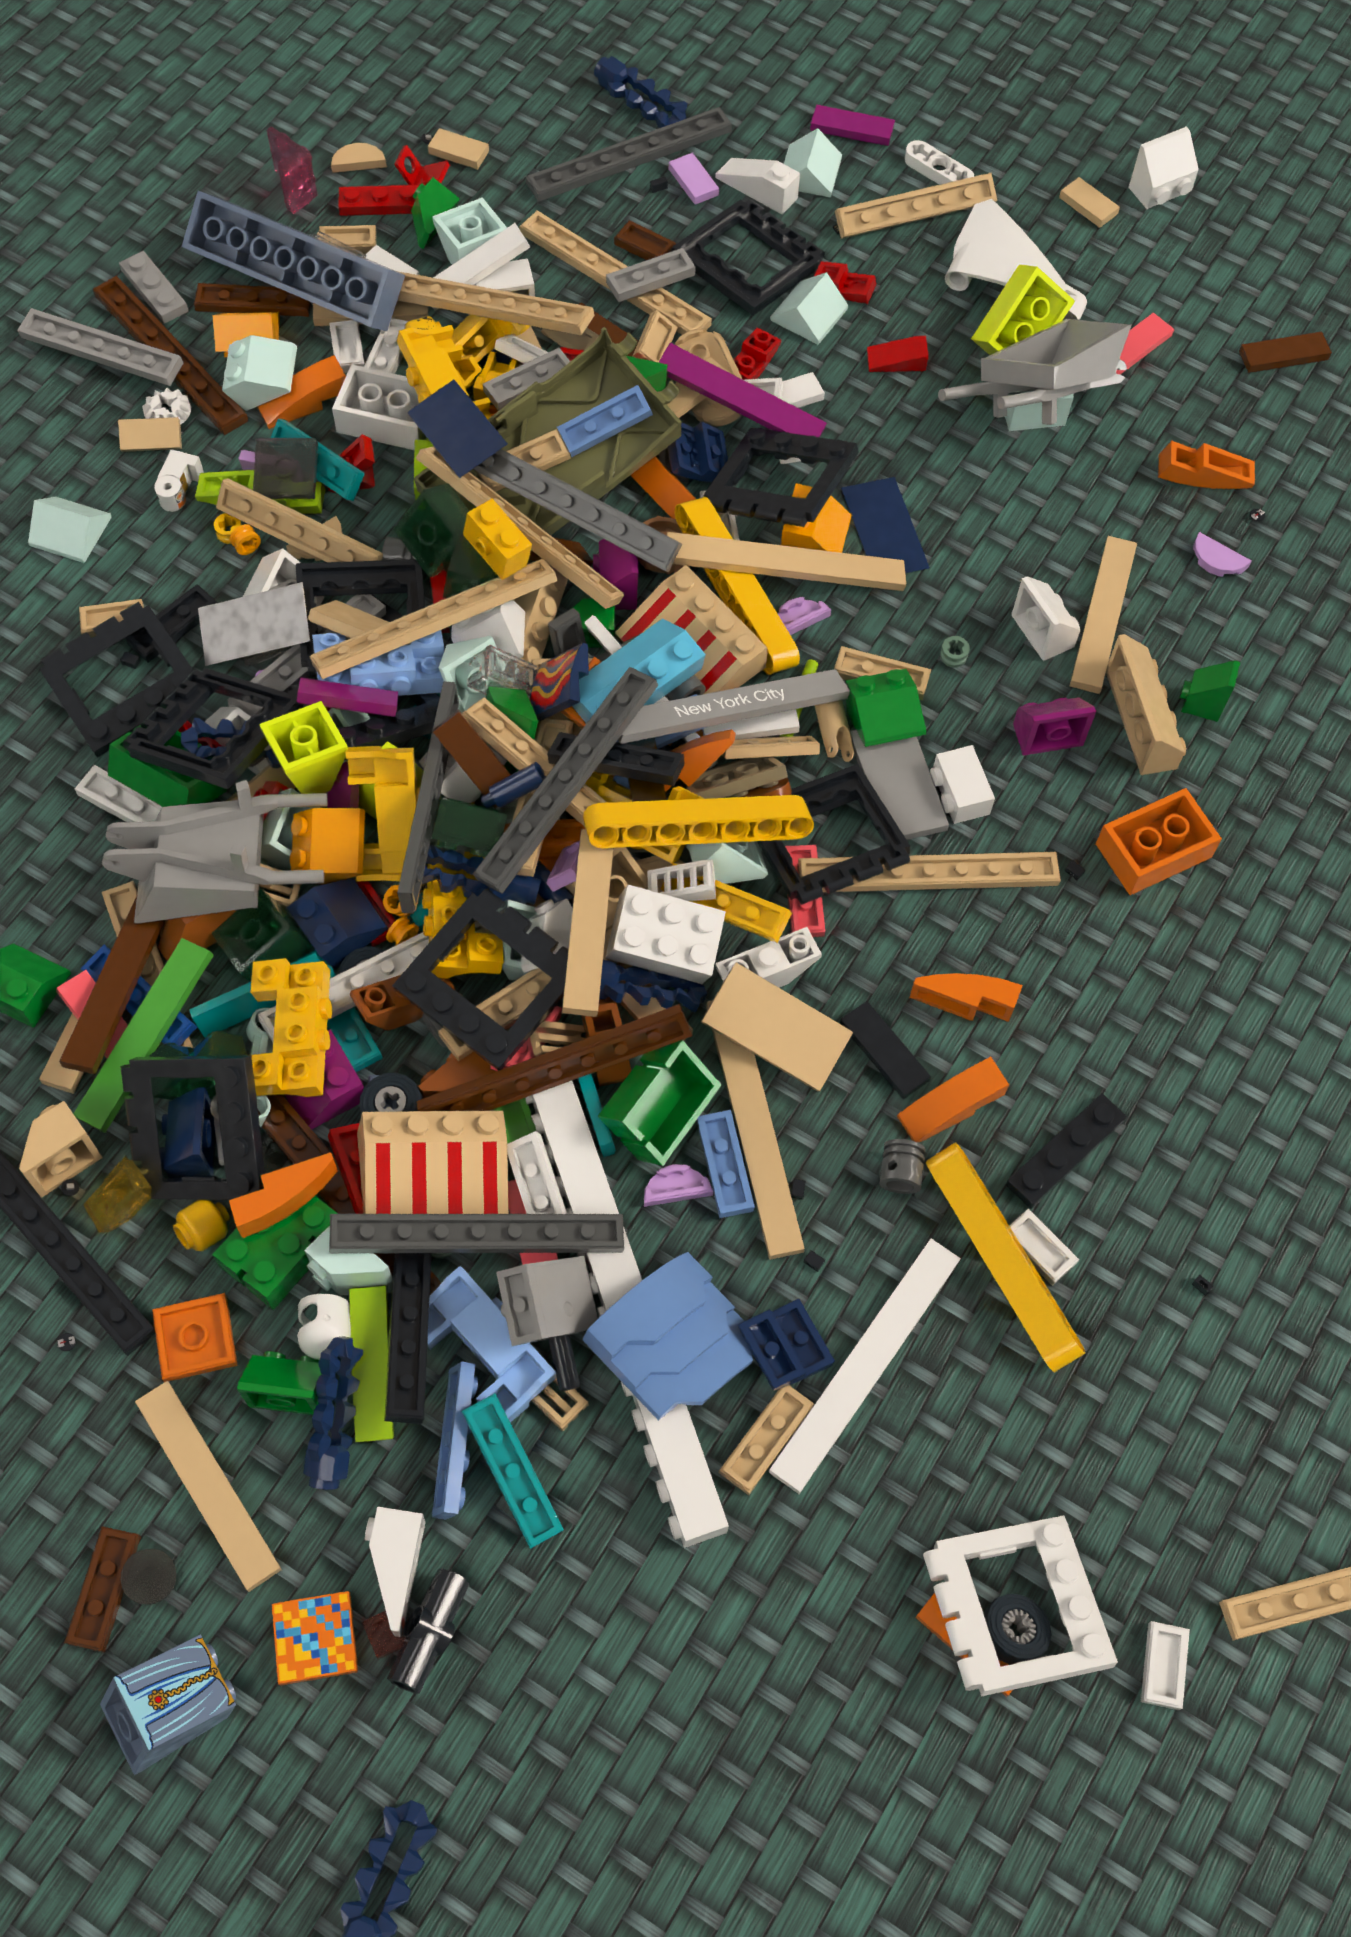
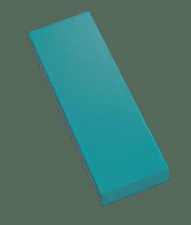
(594, 1107)

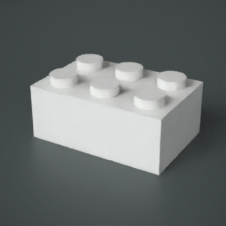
(377, 407)
(665, 934)

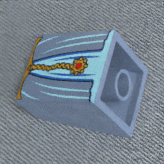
(167, 1702)

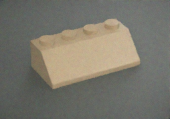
(1144, 707)

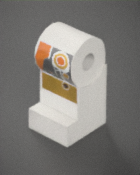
(176, 478)

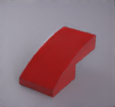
(851, 285)

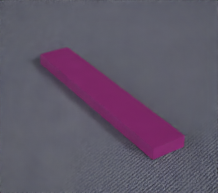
(738, 394)

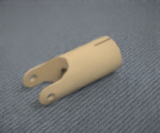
(835, 729)

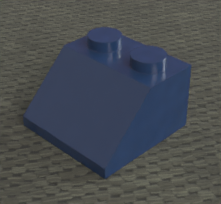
(337, 919)
(189, 1136)

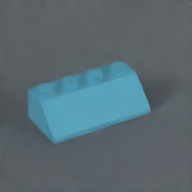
(660, 652)

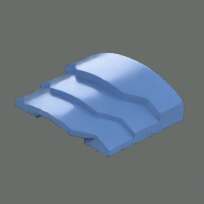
(671, 1338)

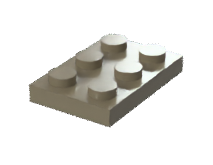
(738, 777)

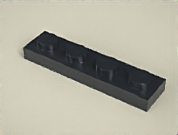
(629, 761)
(1066, 1151)

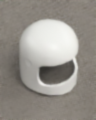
(330, 1322)

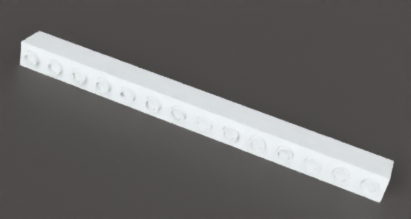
(672, 1439)

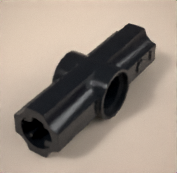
(428, 1631)

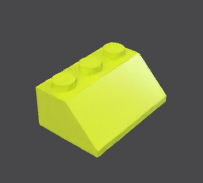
(1022, 309)

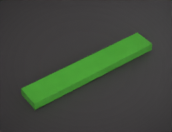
(144, 1032)

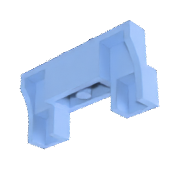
(406, 669)
(478, 1322)

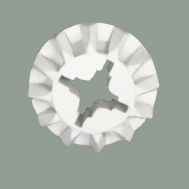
(179, 405)

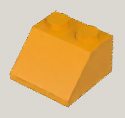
(236, 326)
(825, 533)
(329, 842)

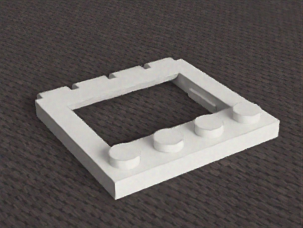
(970, 1632)

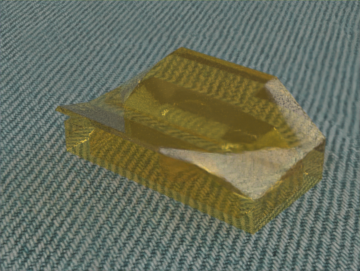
(119, 1196)

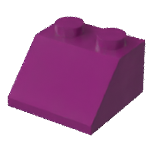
(620, 570)
(1053, 725)
(340, 1089)

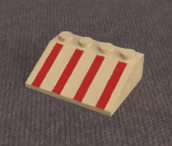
(730, 646)
(433, 1162)

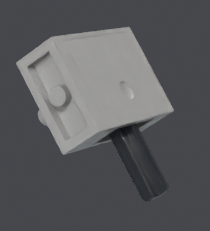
(550, 1304)

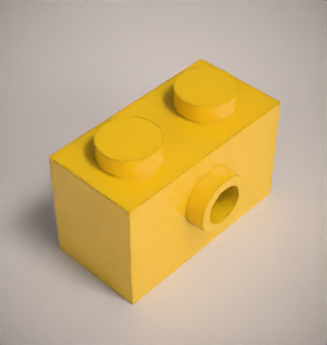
(497, 539)

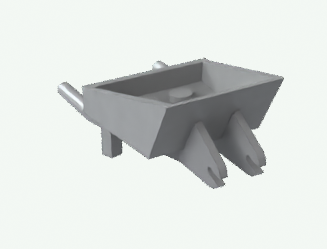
(1053, 364)
(203, 855)

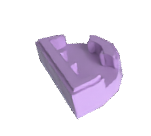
(1218, 558)
(802, 613)
(676, 1184)

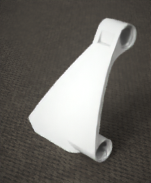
(992, 250)

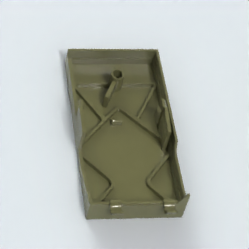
(578, 387)

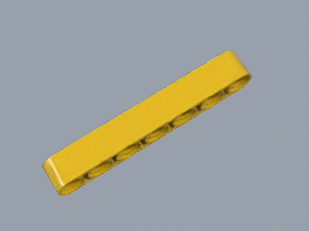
(741, 590)
(697, 821)
(1005, 1258)

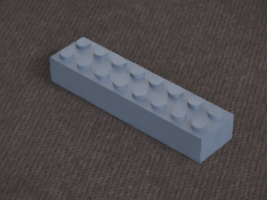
(293, 261)

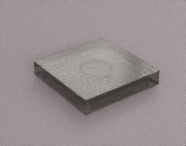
(286, 467)

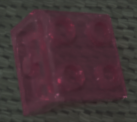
(295, 170)

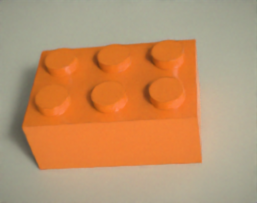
(1158, 841)

